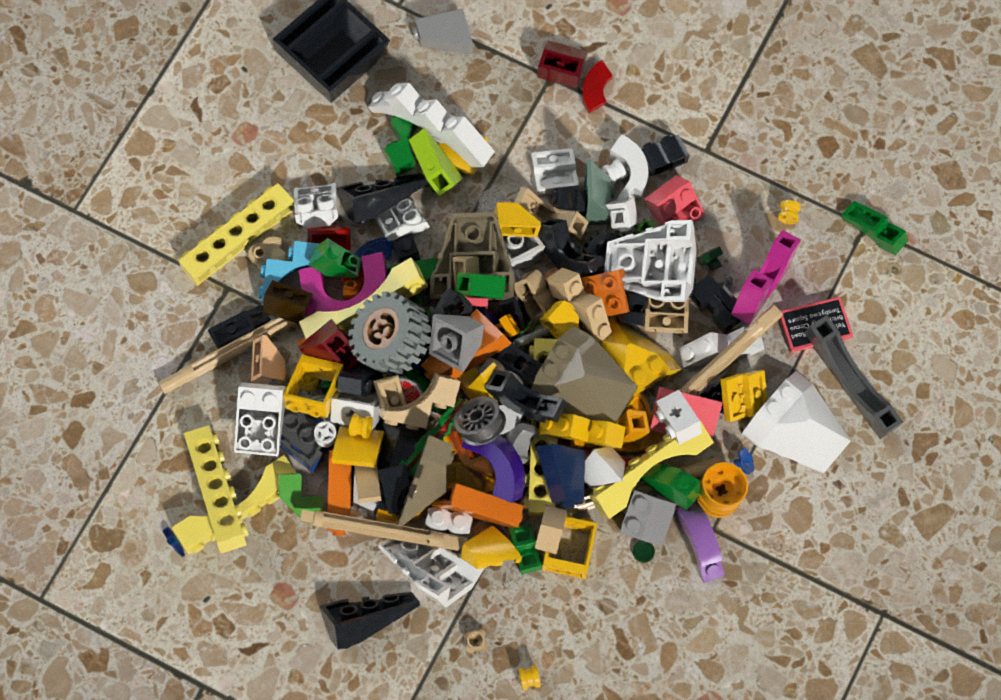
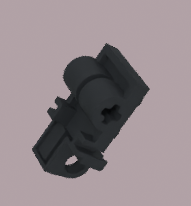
(448, 305)

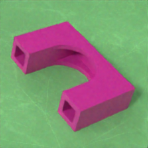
(314, 282)
(761, 284)

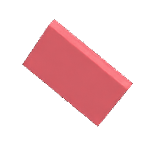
(705, 409)

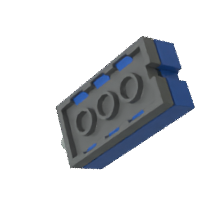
(299, 438)

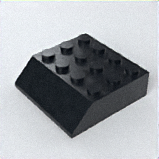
(331, 46)

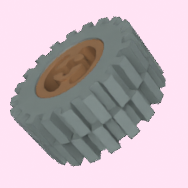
(400, 342)

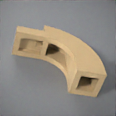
(543, 212)

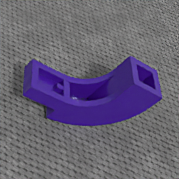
(507, 468)

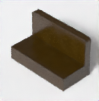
(286, 302)

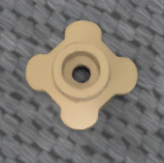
(478, 635)

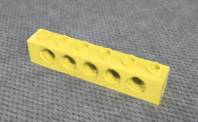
(200, 271)
(229, 536)

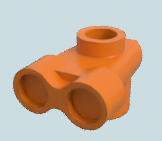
(352, 287)

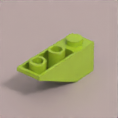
(434, 162)

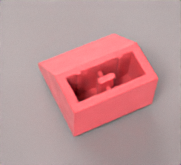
(674, 202)

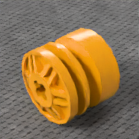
(730, 482)

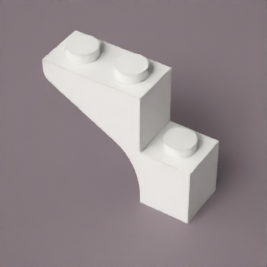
(710, 345)

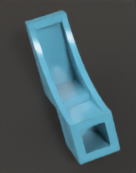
(278, 269)

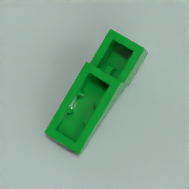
(876, 227)

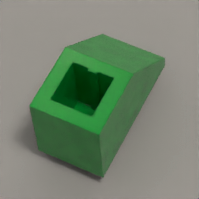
(335, 260)
(480, 285)

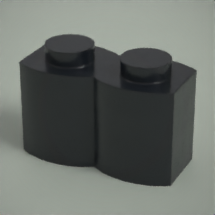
(665, 154)
(358, 381)

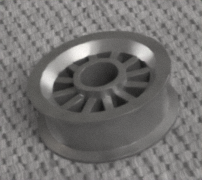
(479, 421)

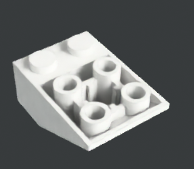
(259, 419)

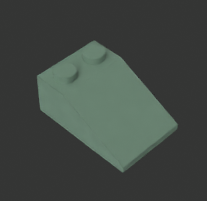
(597, 195)

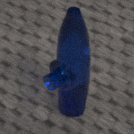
(173, 541)

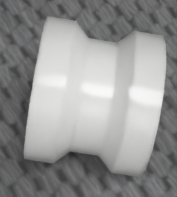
(615, 171)
(324, 430)

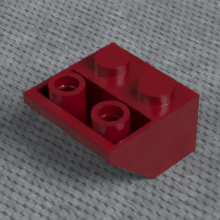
(562, 64)
(331, 345)

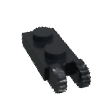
(236, 326)

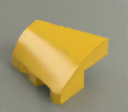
(489, 549)

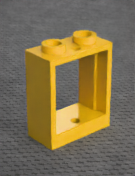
(314, 368)
(570, 568)

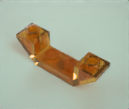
(478, 464)

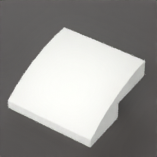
(554, 170)

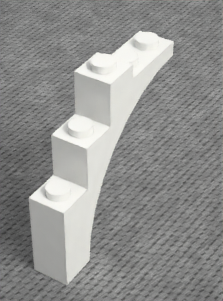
(456, 132)

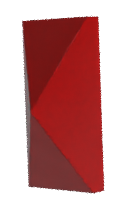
(334, 232)

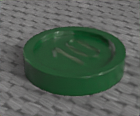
(643, 551)

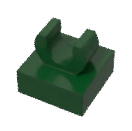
(711, 259)

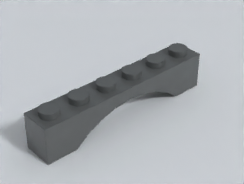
(870, 403)

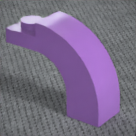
(703, 541)

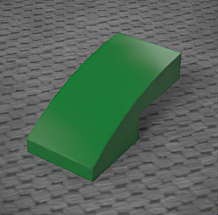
(524, 541)

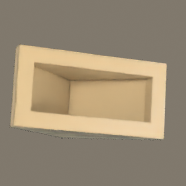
(551, 529)

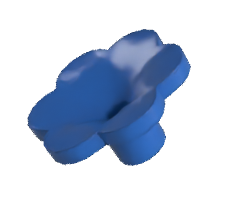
(745, 461)

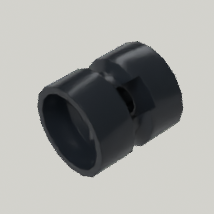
(635, 316)

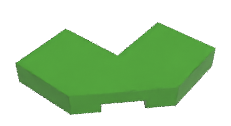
(290, 492)

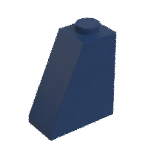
(563, 473)

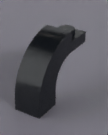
(562, 251)
(522, 400)

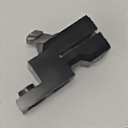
(717, 299)

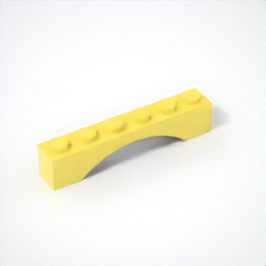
(403, 279)
(614, 497)
(197, 530)

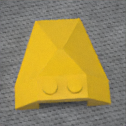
(639, 357)

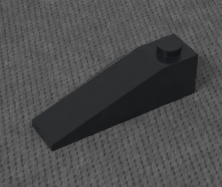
(369, 201)
(396, 446)
(357, 621)

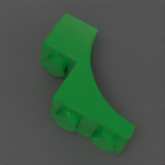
(398, 152)

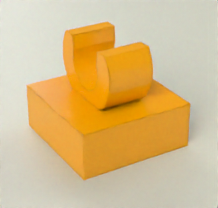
(509, 325)

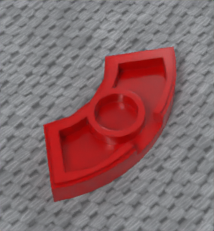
(594, 86)

